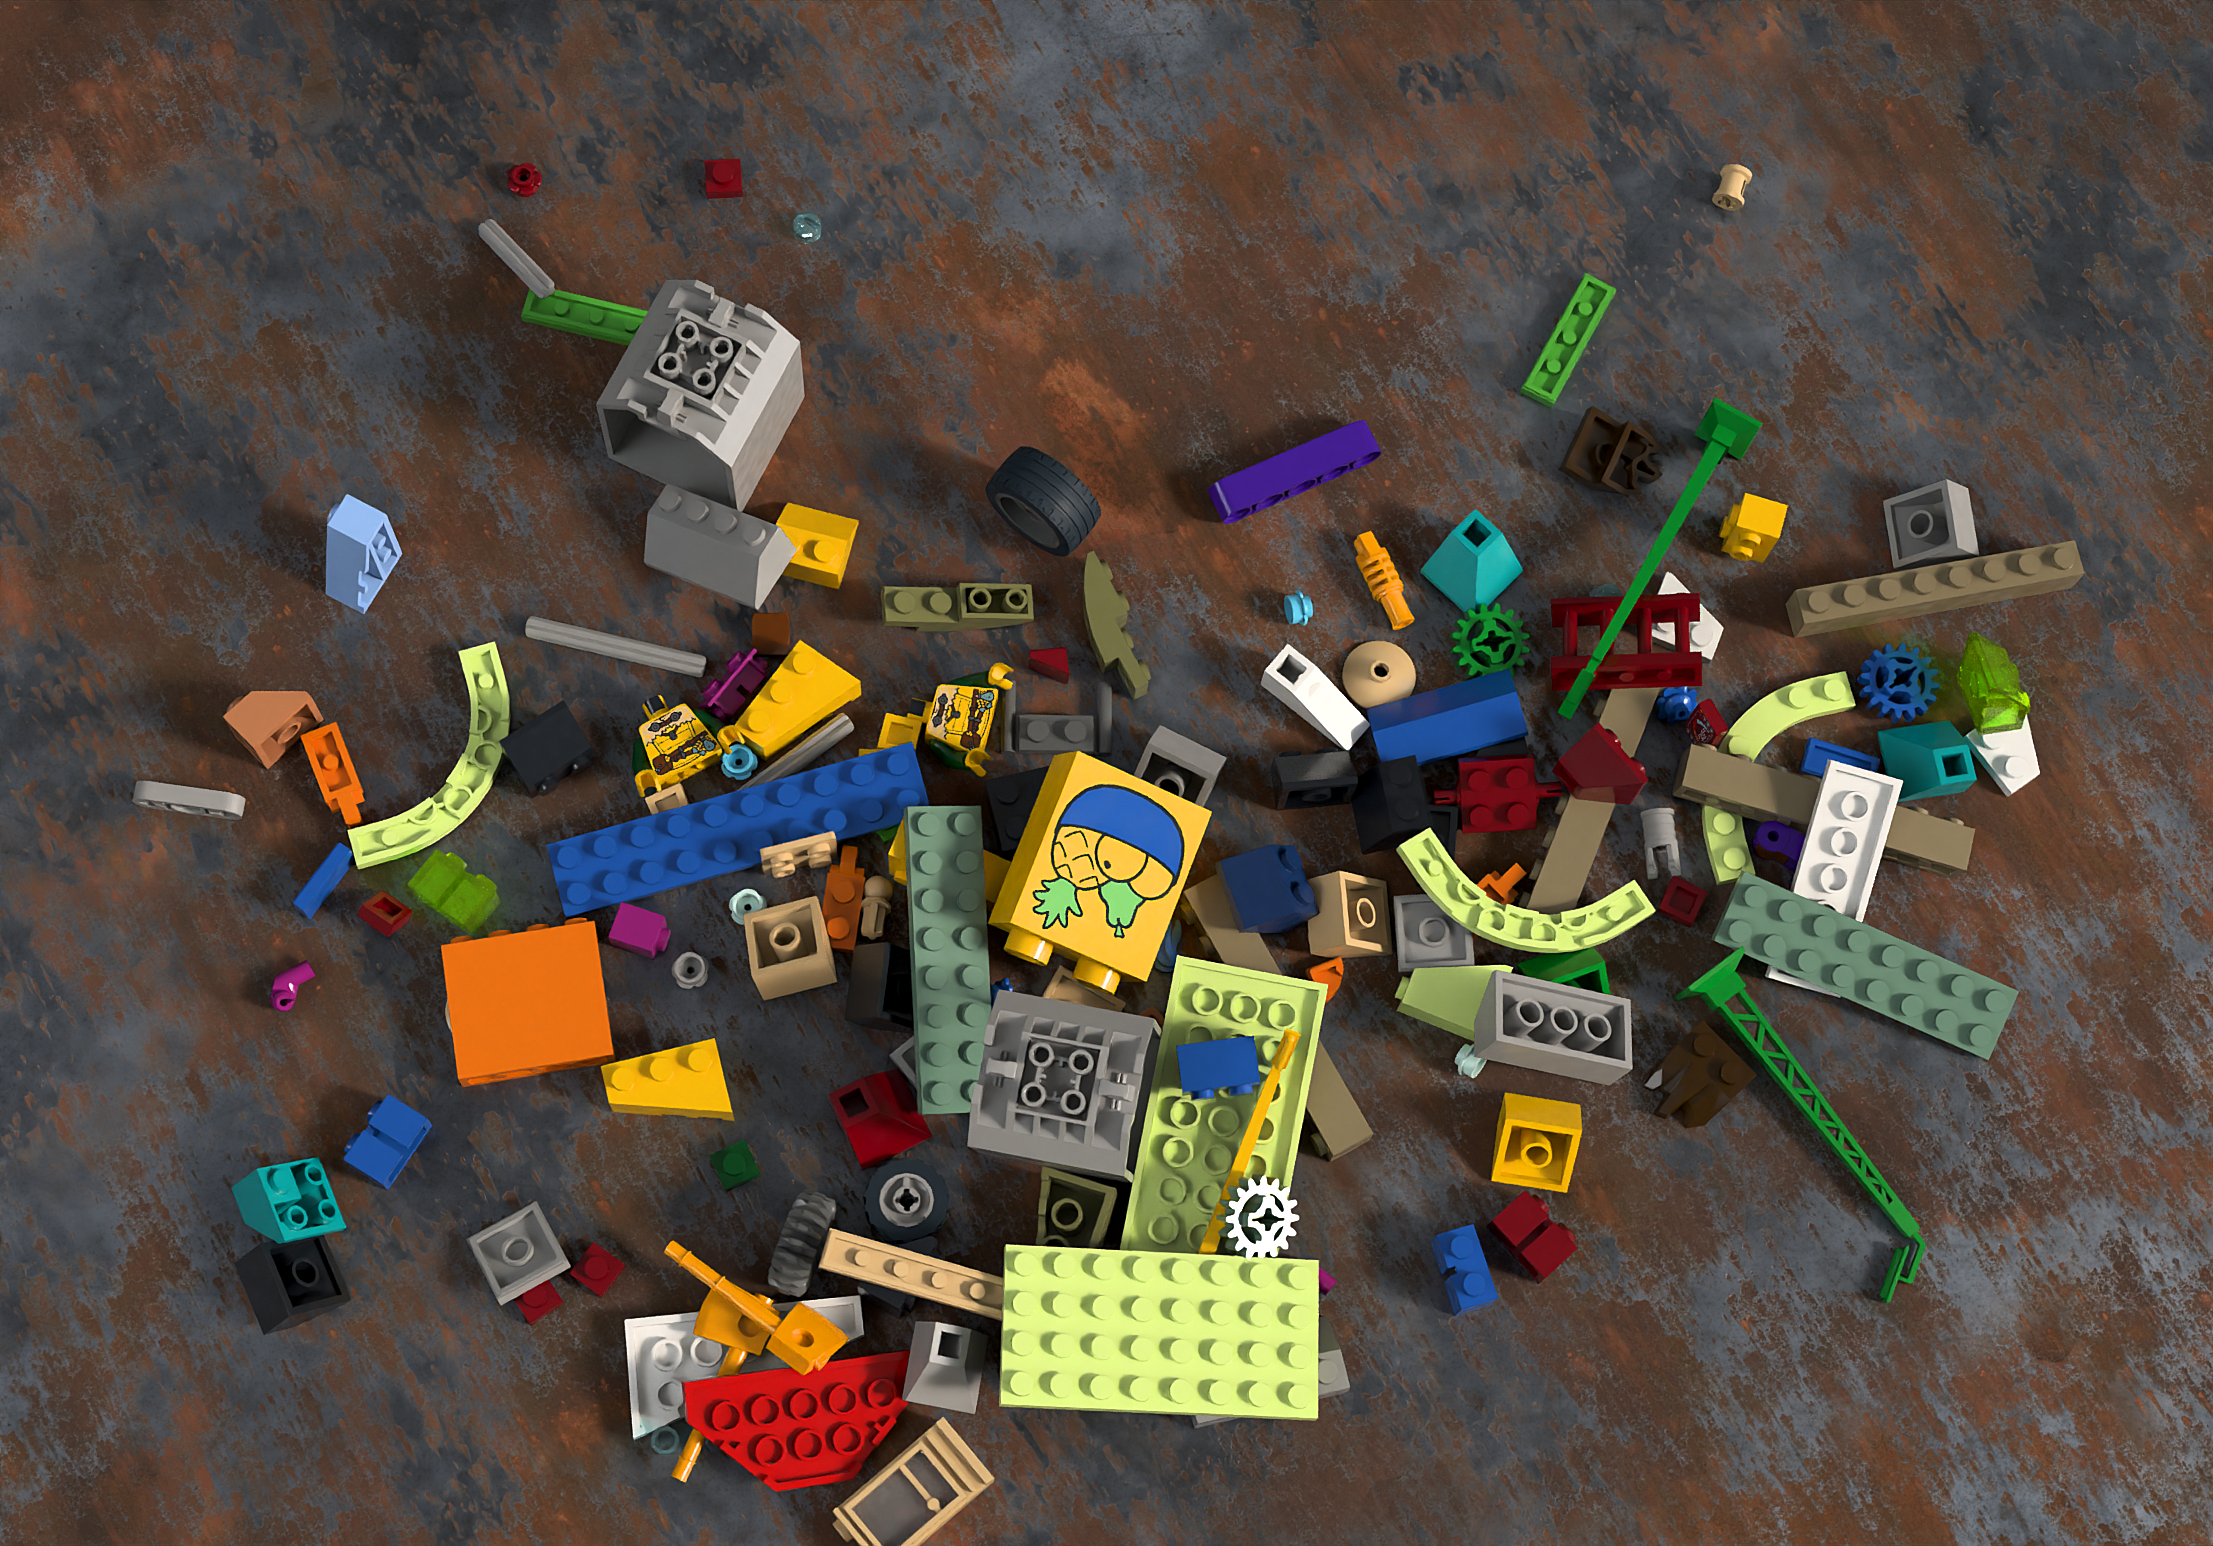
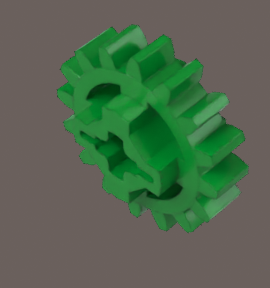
(1488, 629)

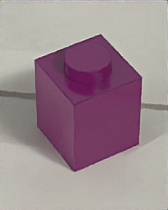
(639, 931)

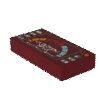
(1706, 724)

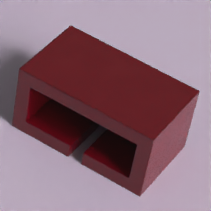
(1532, 1236)

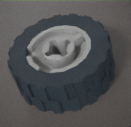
(906, 1179)

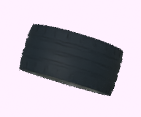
(1043, 501)

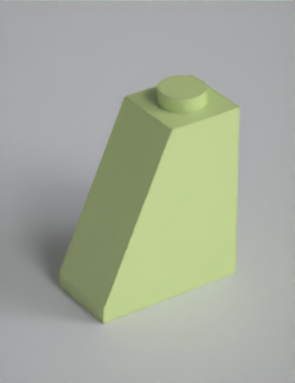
(1446, 996)

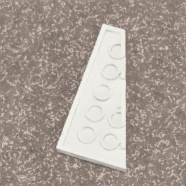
(667, 1352)

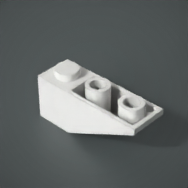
(1314, 697)

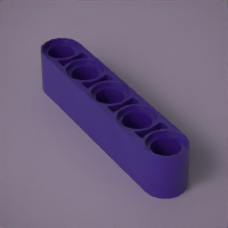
(1294, 471)

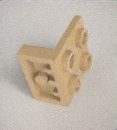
(810, 851)

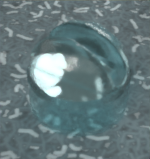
(803, 231)

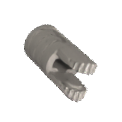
(1659, 837)

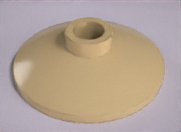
(1371, 690)

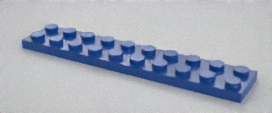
(731, 829)

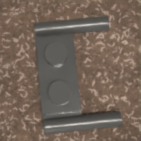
(1056, 732)

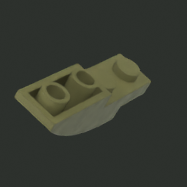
(959, 608)
(1104, 615)

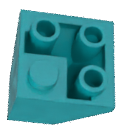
(1473, 564)
(1928, 759)
(289, 1201)

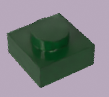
(735, 1165)

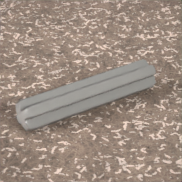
(516, 259)

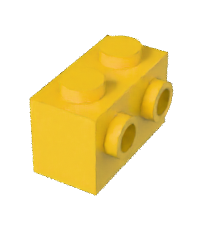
(1752, 528)

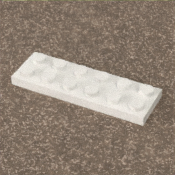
(1843, 845)

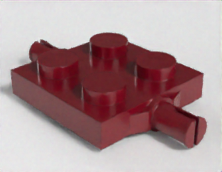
(1497, 793)

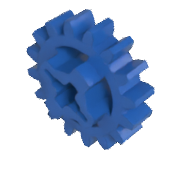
(1905, 694)

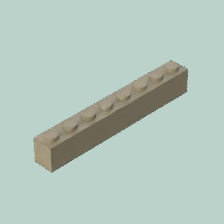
(1934, 588)
(1774, 795)
(1583, 822)
(1329, 1106)

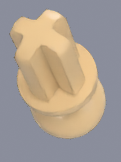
(875, 906)

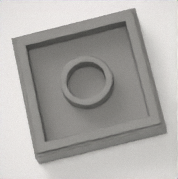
(1429, 936)
(518, 1253)

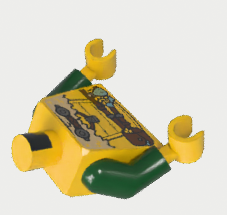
(962, 717)
(677, 744)

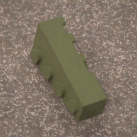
(1074, 1211)

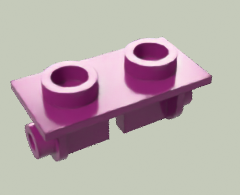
(723, 694)

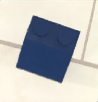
(1267, 889)

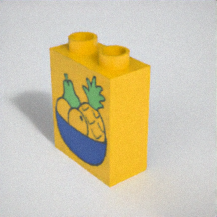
(1098, 872)

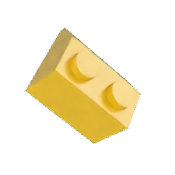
(821, 544)
(1536, 1142)

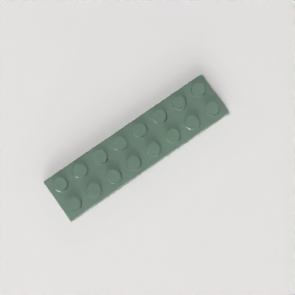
(947, 952)
(1865, 965)

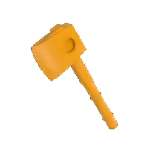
(727, 1326)
(801, 1339)

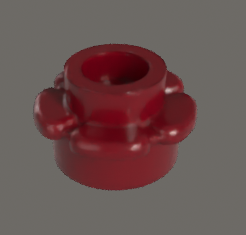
(524, 188)

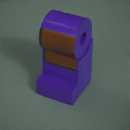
(1778, 843)

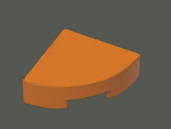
(1327, 973)

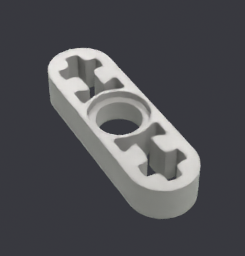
(189, 800)

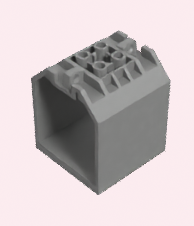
(703, 394)
(1064, 1086)

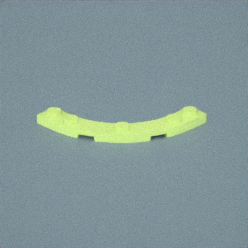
(1751, 732)
(466, 783)
(1513, 925)

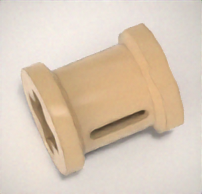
(1732, 187)

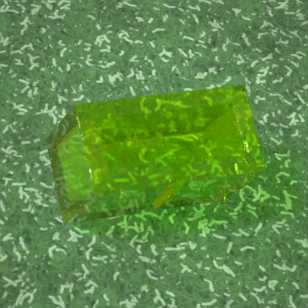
(454, 892)

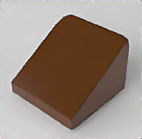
(771, 634)

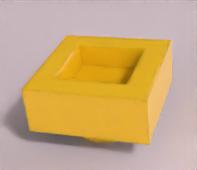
(898, 731)

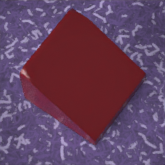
(1050, 662)

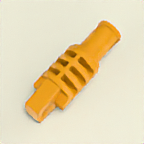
(1382, 579)

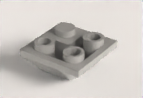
(945, 1366)

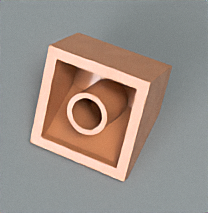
(272, 722)

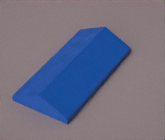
(1449, 720)

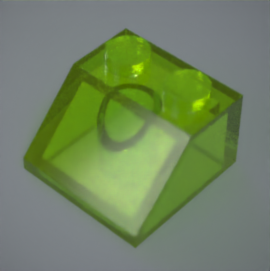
(1991, 687)

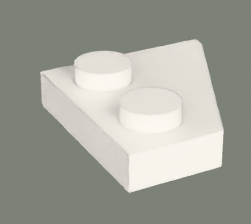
(1703, 634)
(2006, 756)

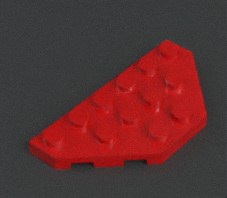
(797, 1426)

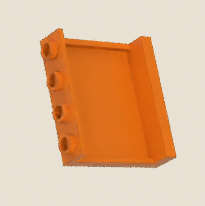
(527, 1002)

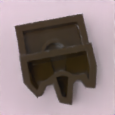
(1611, 454)
(1698, 1077)

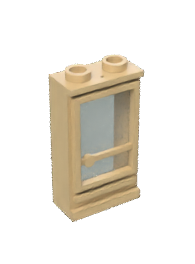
(914, 1492)

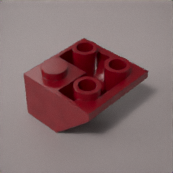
(1601, 769)
(879, 1117)

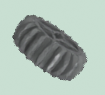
(801, 1243)

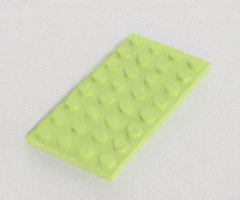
(1193, 1143)
(1159, 1333)

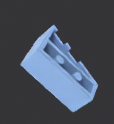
(358, 553)

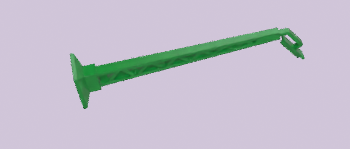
(1726, 433)
(1718, 987)

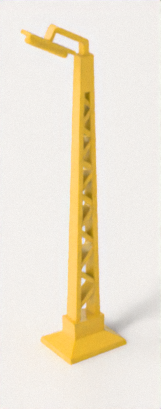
(1279, 1062)

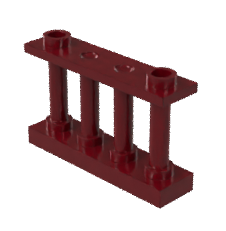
(1628, 670)

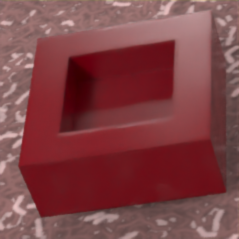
(723, 178)
(1681, 901)
(385, 913)
(597, 1270)
(538, 1301)

